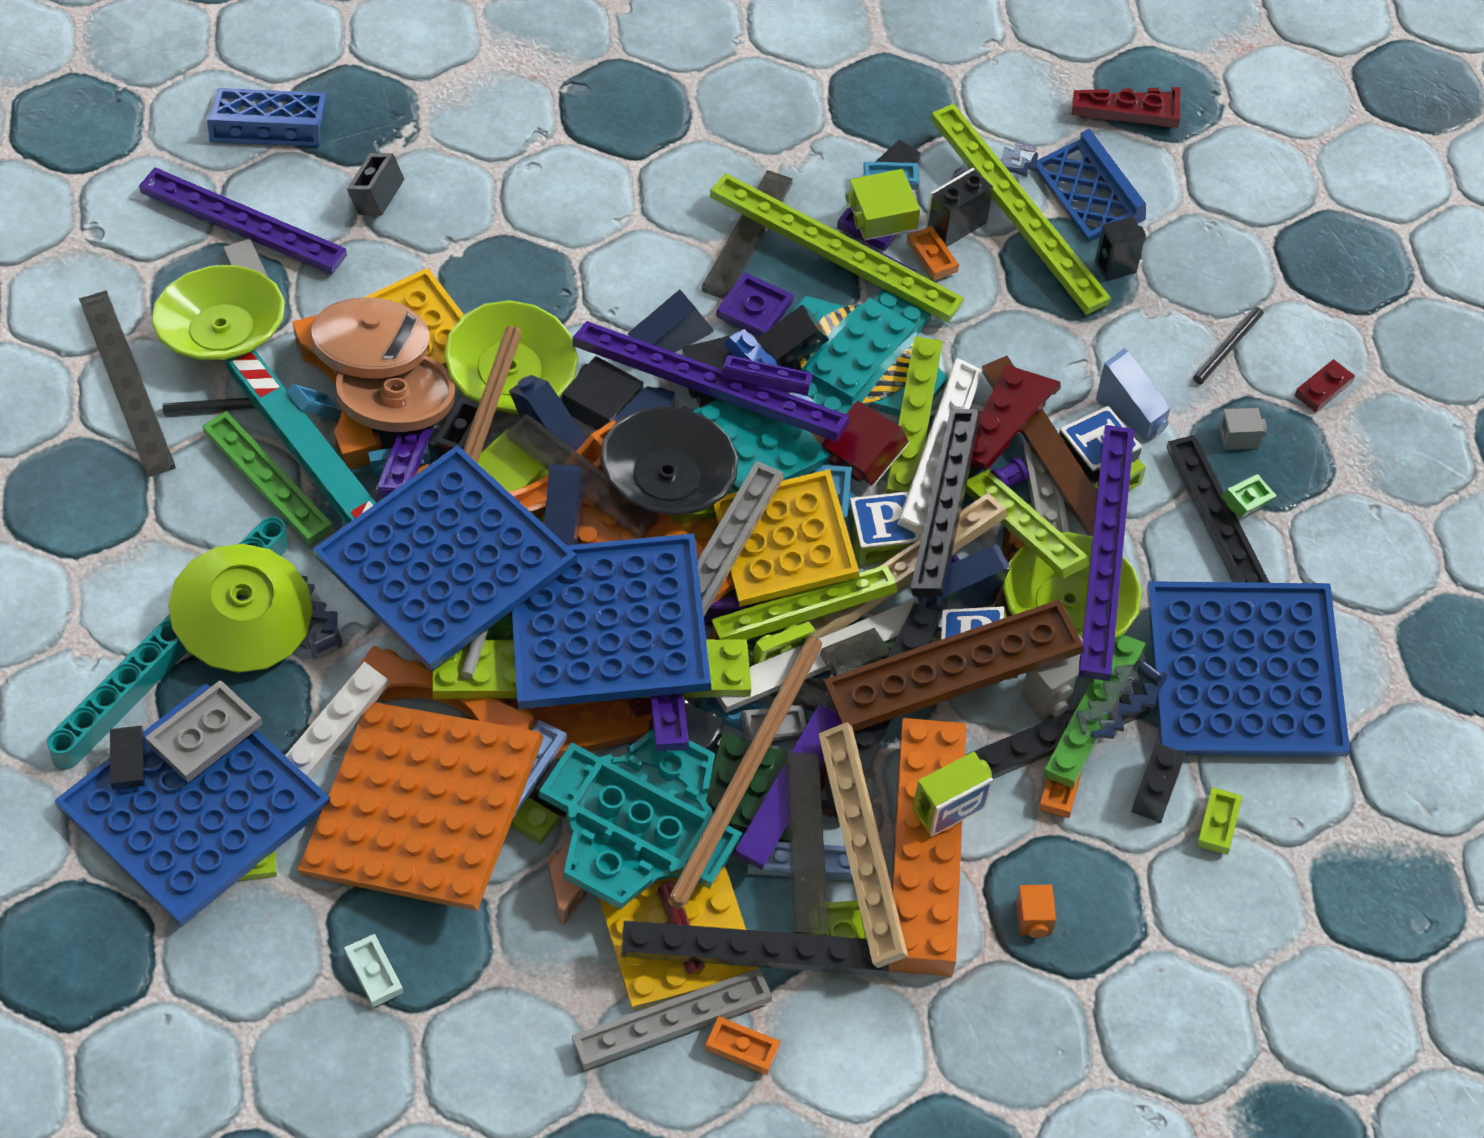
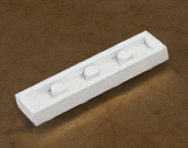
(337, 719)

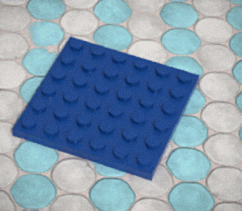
(444, 557)
(614, 626)
(1247, 668)
(200, 835)

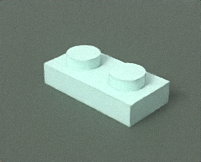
(373, 970)

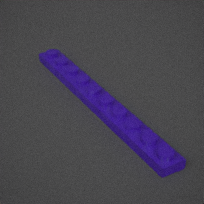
(708, 381)
(1106, 553)

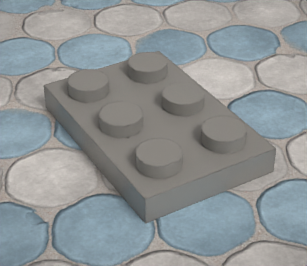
(204, 731)

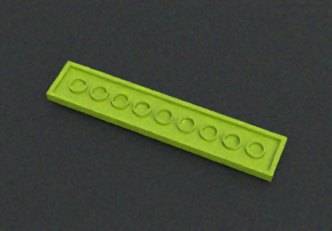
(497, 673)

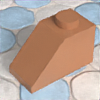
(565, 894)

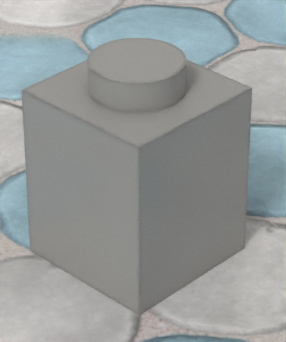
(1242, 428)

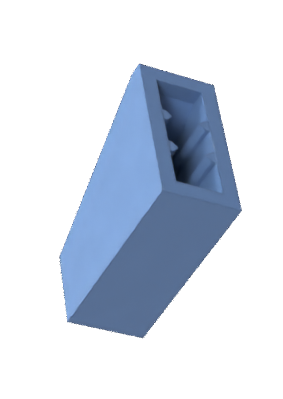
(1132, 396)

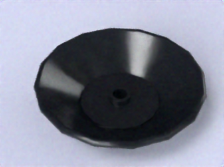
(669, 460)

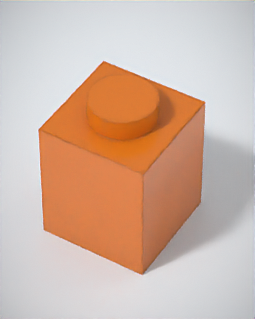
(1036, 910)

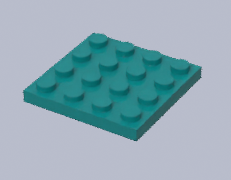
(765, 441)

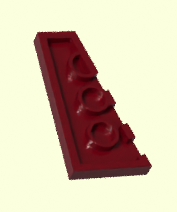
(1139, 107)
(1008, 410)

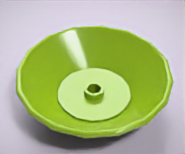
(218, 312)
(542, 351)
(1035, 584)
(237, 632)

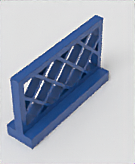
(269, 127)
(1106, 169)

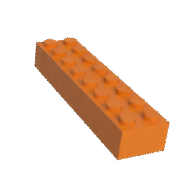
(924, 866)

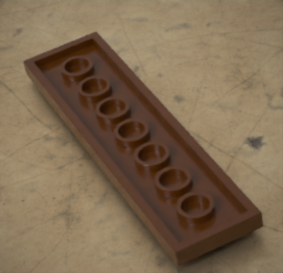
(954, 666)

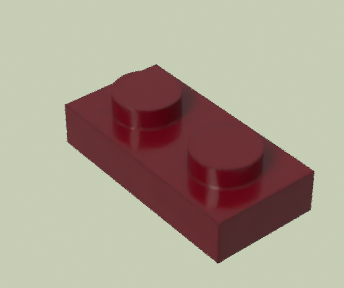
(1324, 385)

